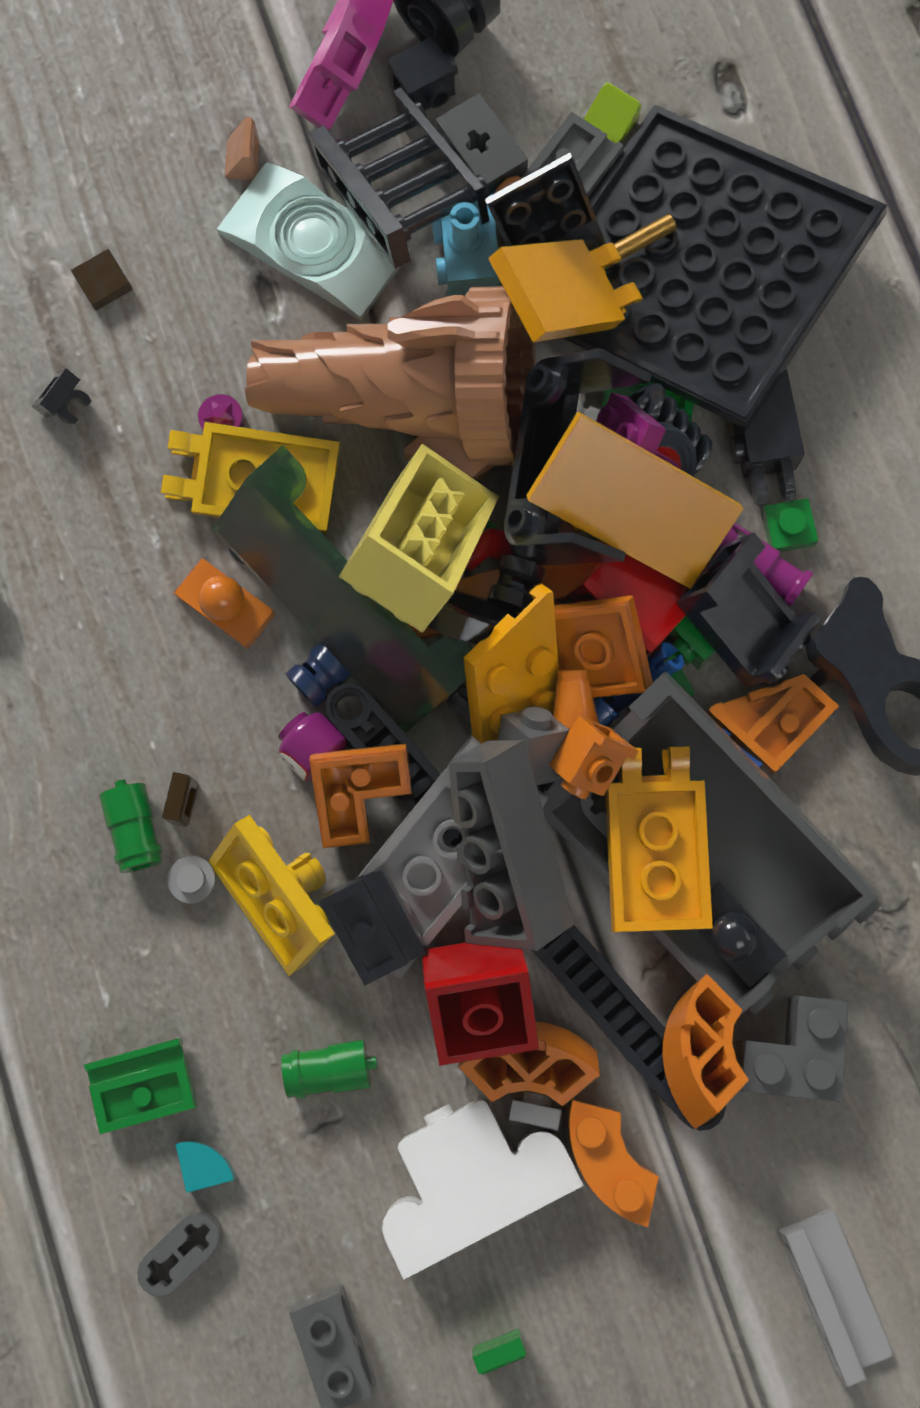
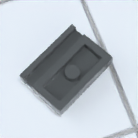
(588, 147)

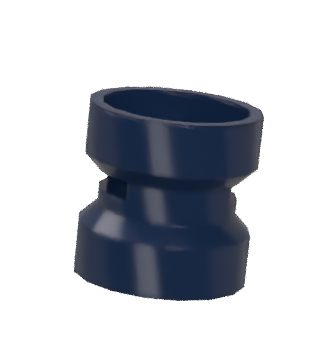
(317, 674)

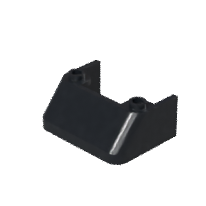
(546, 414)

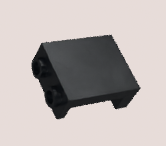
(745, 614)

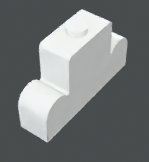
(470, 1184)

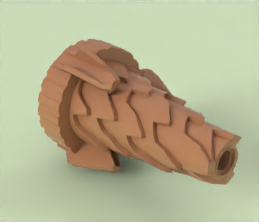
(436, 373)

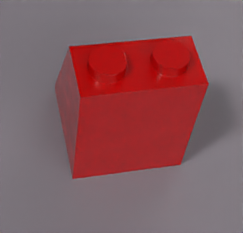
(652, 591)
(479, 1002)

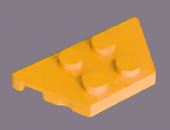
(513, 666)

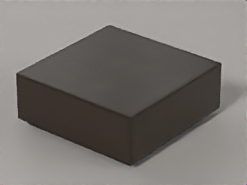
(101, 279)
(180, 799)

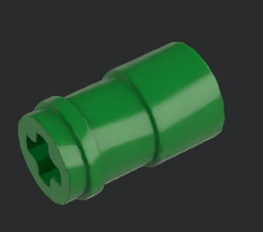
(130, 822)
(335, 1068)

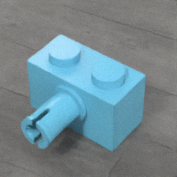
(466, 250)

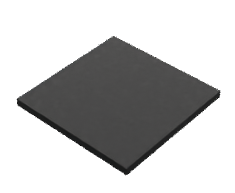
(742, 272)

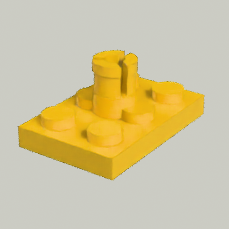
(274, 893)

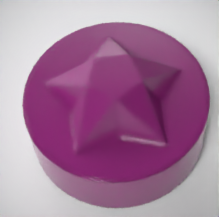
(221, 410)

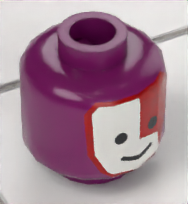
(308, 736)

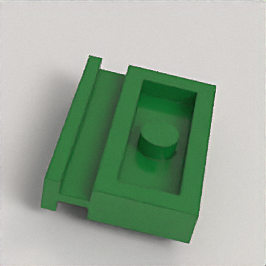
(140, 1085)

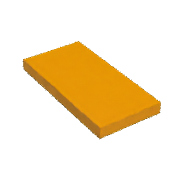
(634, 500)

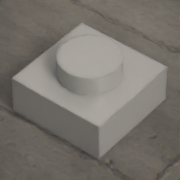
(535, 1110)

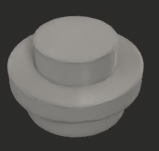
(191, 879)

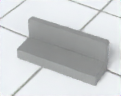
(836, 1295)

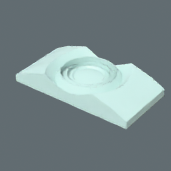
(309, 239)

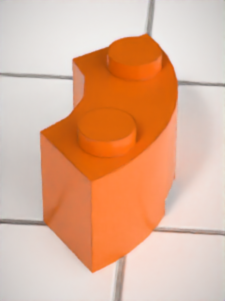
(700, 1052)
(556, 1069)
(605, 1163)

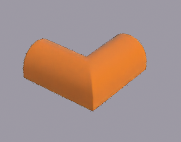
(348, 778)

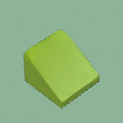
(614, 112)

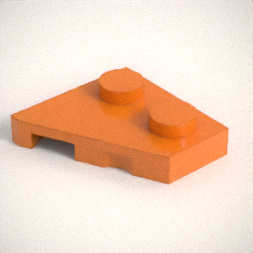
(775, 719)

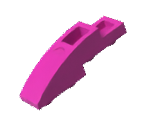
(340, 59)

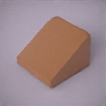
(243, 152)

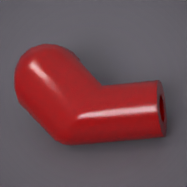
(490, 544)

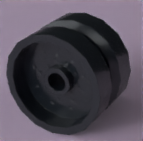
(448, 21)

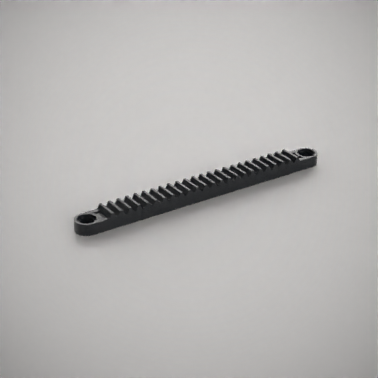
(567, 957)

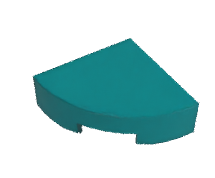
(202, 1166)

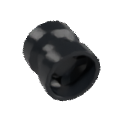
(516, 582)

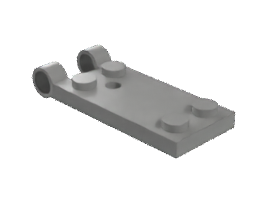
(421, 861)

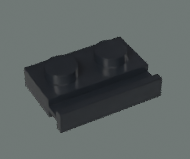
(373, 925)

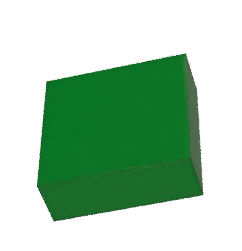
(499, 1352)

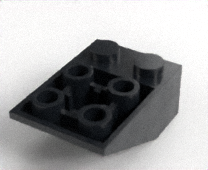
(546, 208)

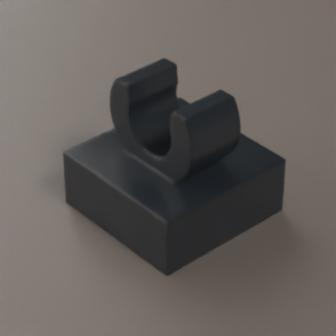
(57, 395)

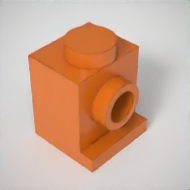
(590, 758)

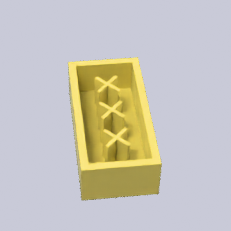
(420, 539)

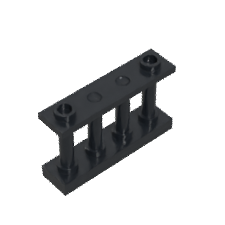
(374, 206)

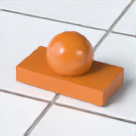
(224, 603)

